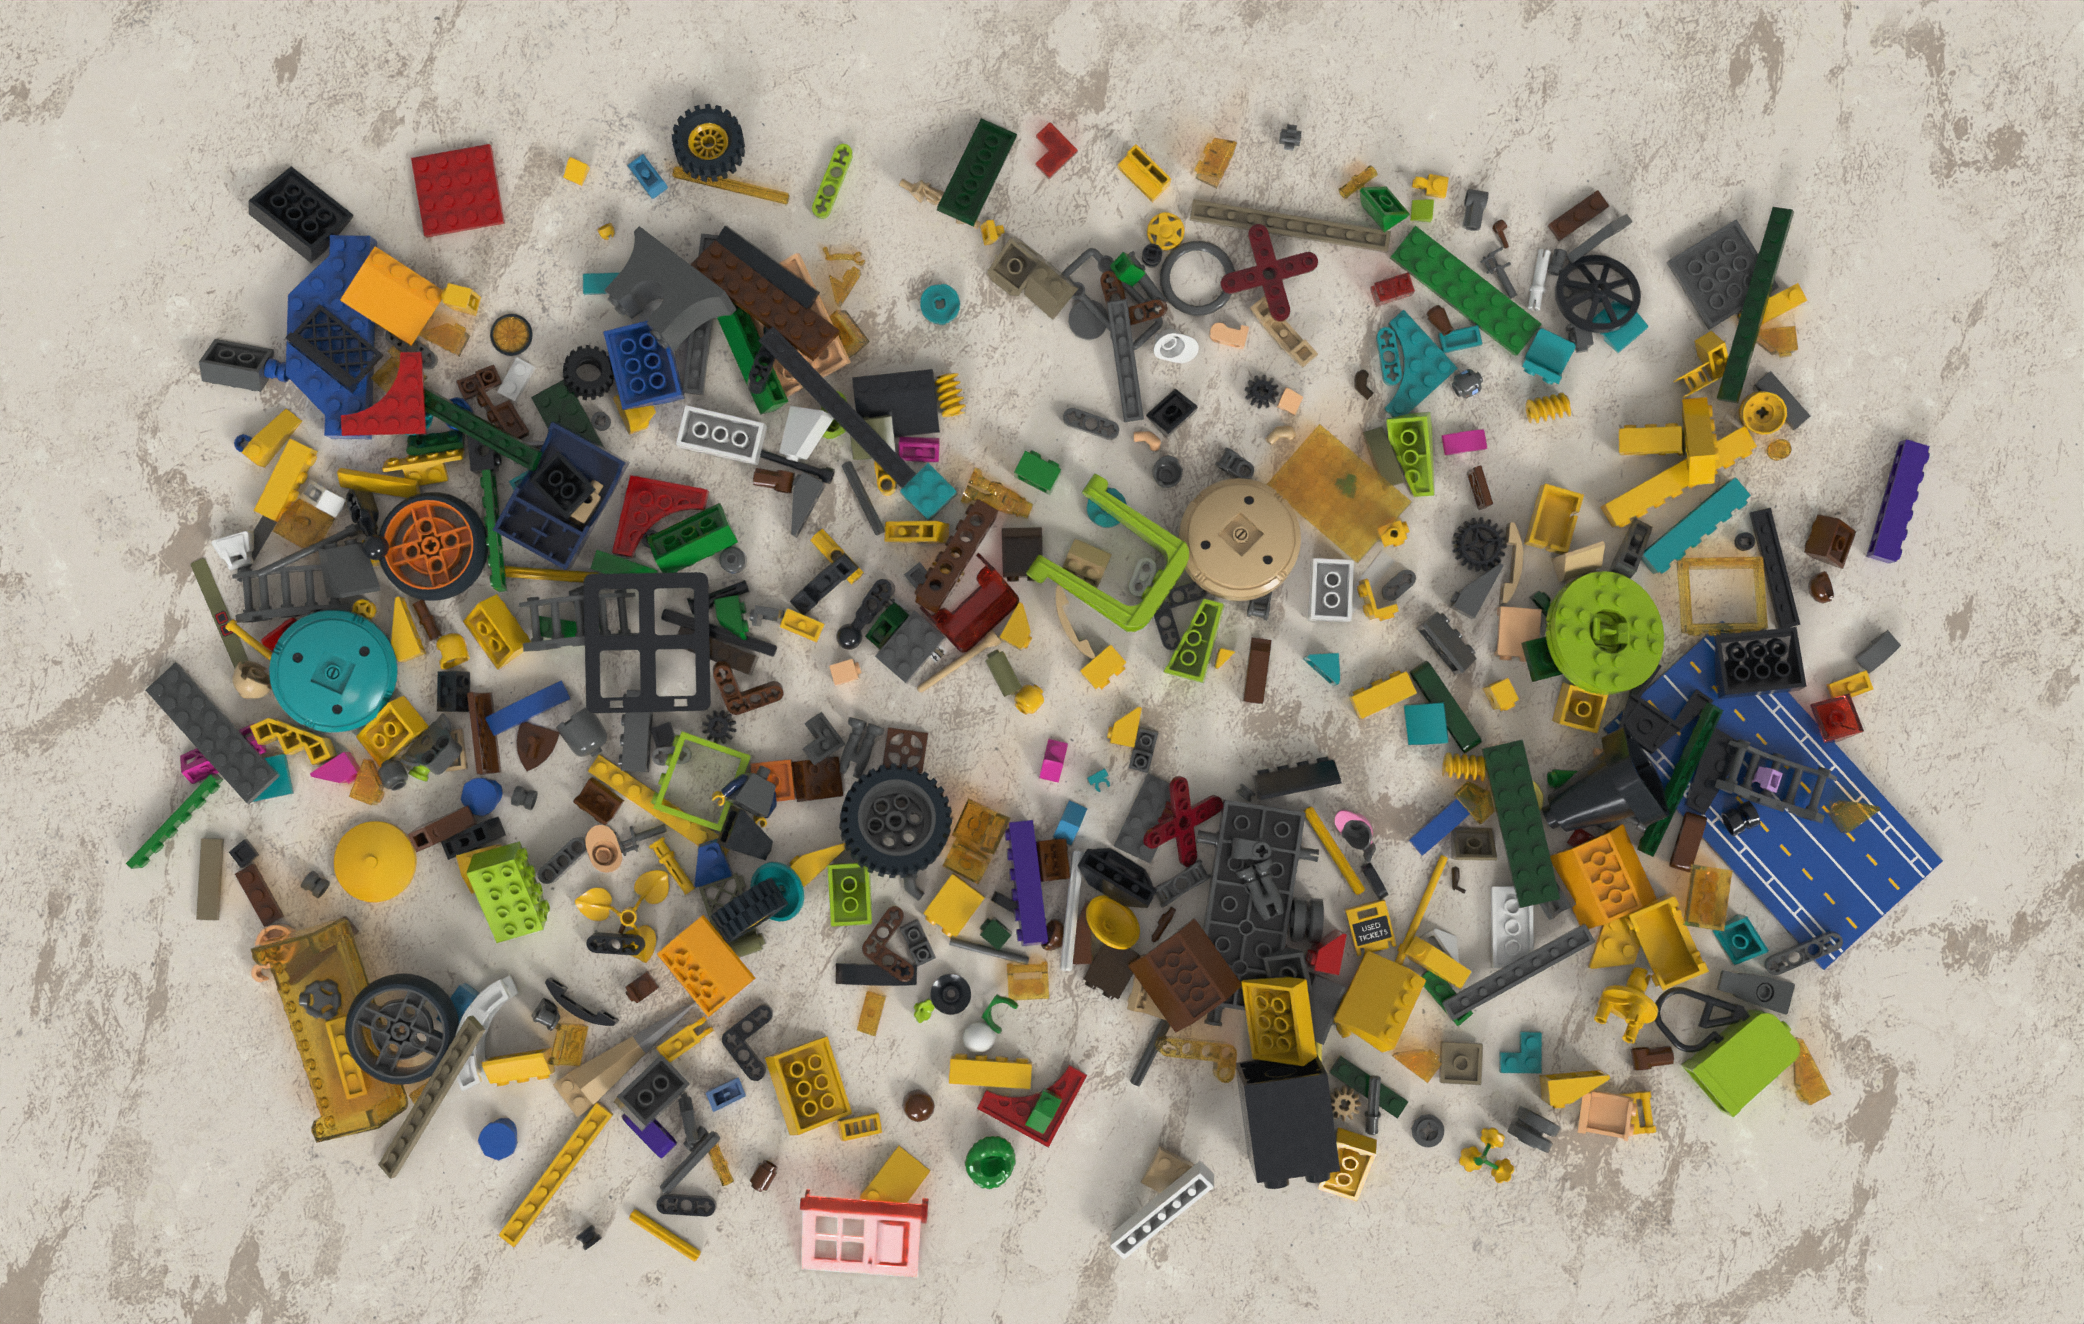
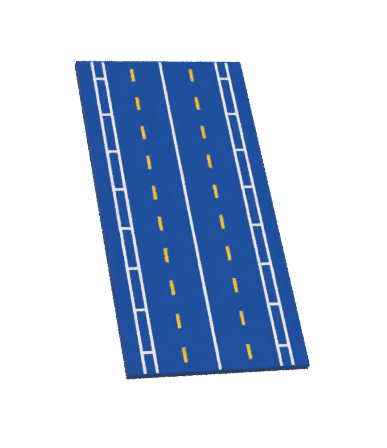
(1794, 866)

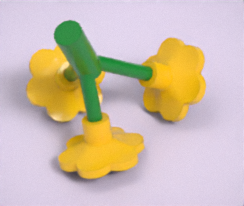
(1473, 1160)

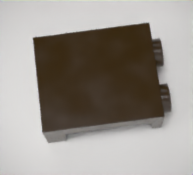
(1019, 551)
(1110, 970)

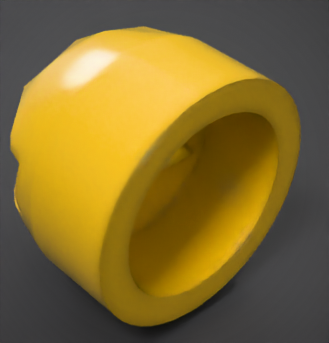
(606, 230)

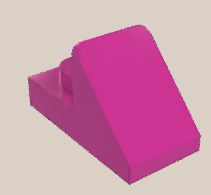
(1053, 760)

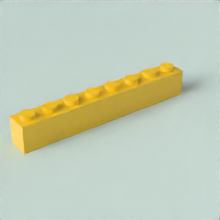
(1673, 480)

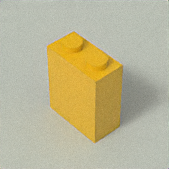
(953, 906)

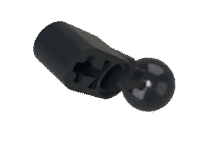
(758, 370)
(365, 513)
(850, 635)

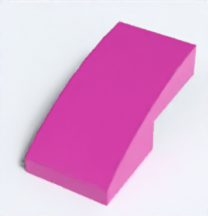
(1464, 442)

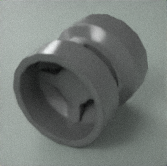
(524, 797)
(315, 884)

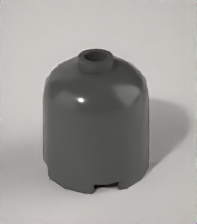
(583, 733)

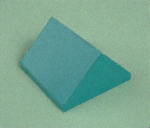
(1326, 665)
(1740, 940)

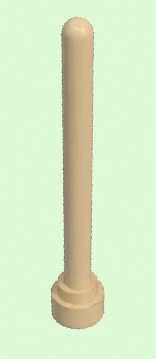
(990, 640)

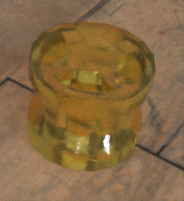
(1783, 448)

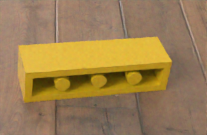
(286, 480)
(990, 1072)

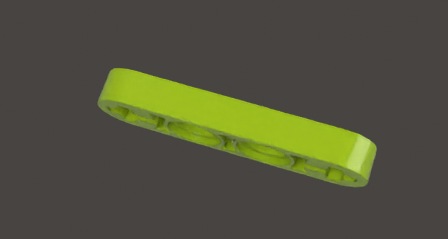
(835, 182)

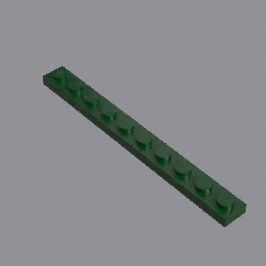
(1755, 304)

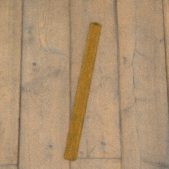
(736, 186)

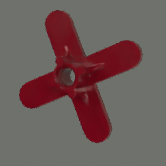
(1266, 261)
(1180, 819)

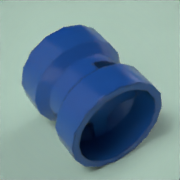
(275, 369)

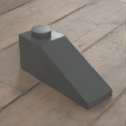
(805, 496)
(1632, 549)
(1472, 596)

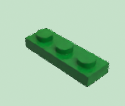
(1441, 990)

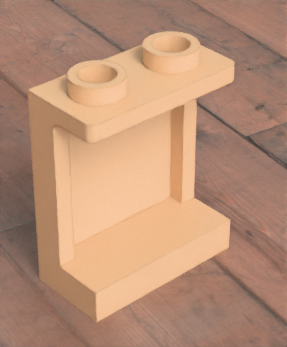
(1514, 628)
(1607, 1114)

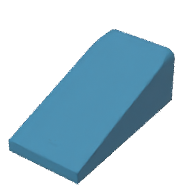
(647, 176)

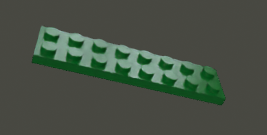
(1465, 291)

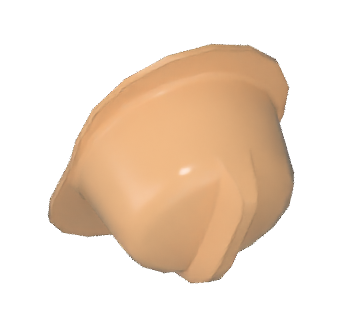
(603, 848)

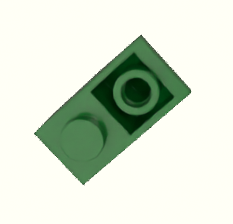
(730, 615)

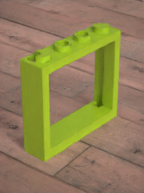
(671, 762)

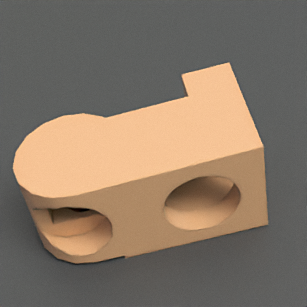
(1228, 336)

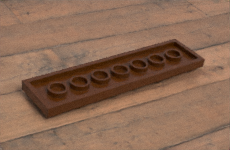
(766, 302)

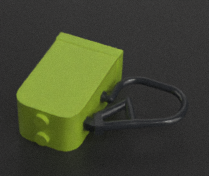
(1738, 1060)

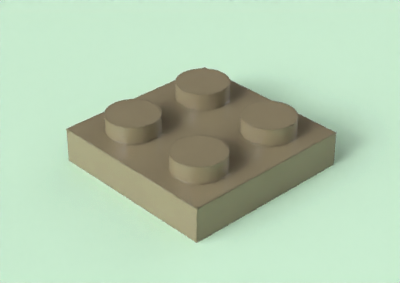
(1461, 1063)

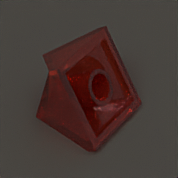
(1837, 718)

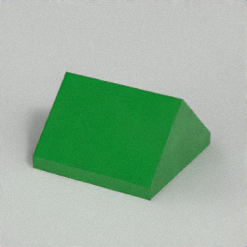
(1382, 206)

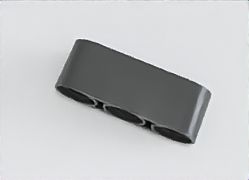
(554, 863)

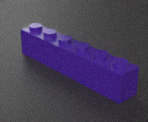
(1898, 501)
(1027, 883)

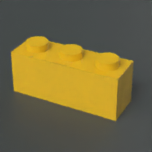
(1382, 694)

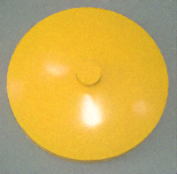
(375, 861)

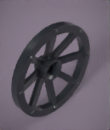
(1596, 295)

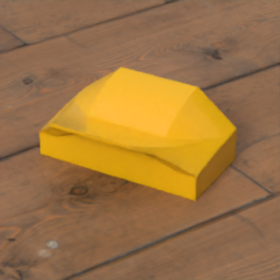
(634, 419)

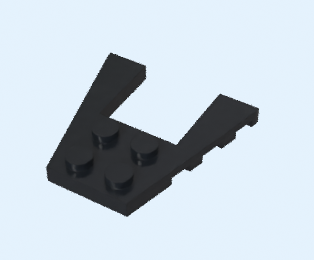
(1650, 725)

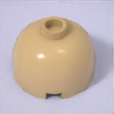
(251, 680)

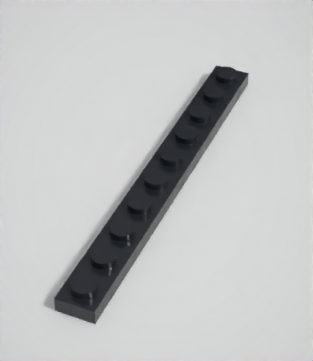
(837, 407)

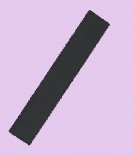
(768, 267)
(1774, 568)

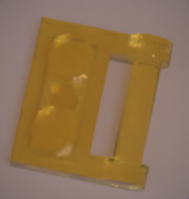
(1028, 988)
(572, 1045)

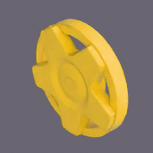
(1165, 231)

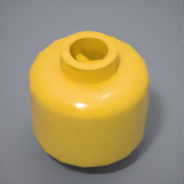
(1029, 699)

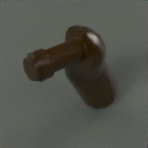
(1455, 879)

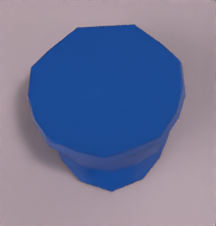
(481, 795)
(498, 1139)

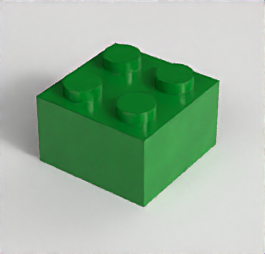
(1037, 472)

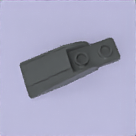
(1758, 990)

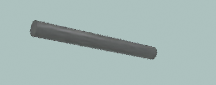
(989, 951)

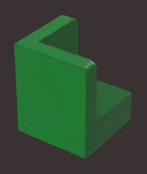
(1126, 269)

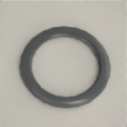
(1166, 270)

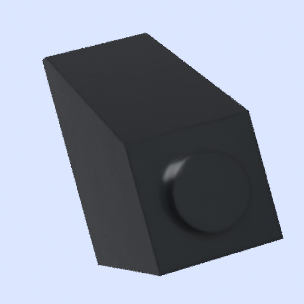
(744, 835)

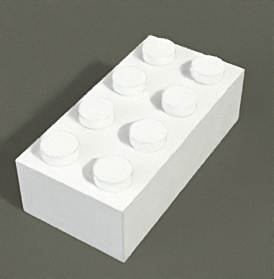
(721, 435)

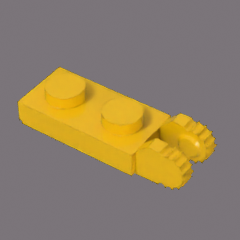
(682, 1041)

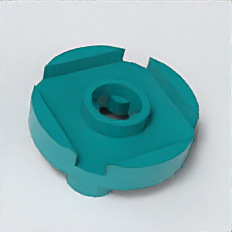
(928, 305)
(1101, 517)

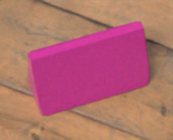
(919, 449)

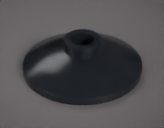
(947, 1004)

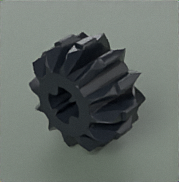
(1255, 395)
(713, 723)

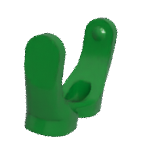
(987, 1014)

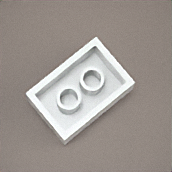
(1330, 590)

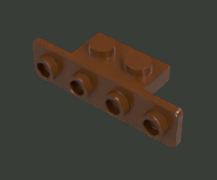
(503, 415)

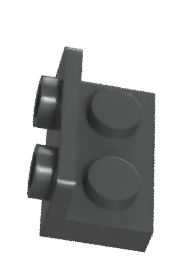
(766, 613)

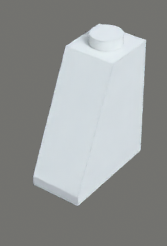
(803, 432)

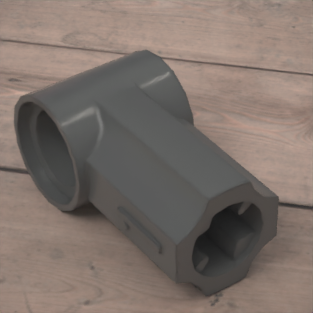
(1475, 205)

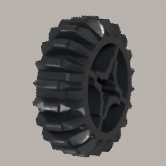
(1496, 540)

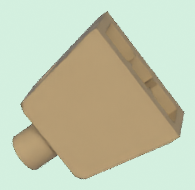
(585, 511)

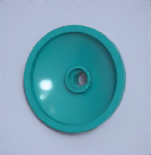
(783, 877)

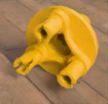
(1628, 1003)

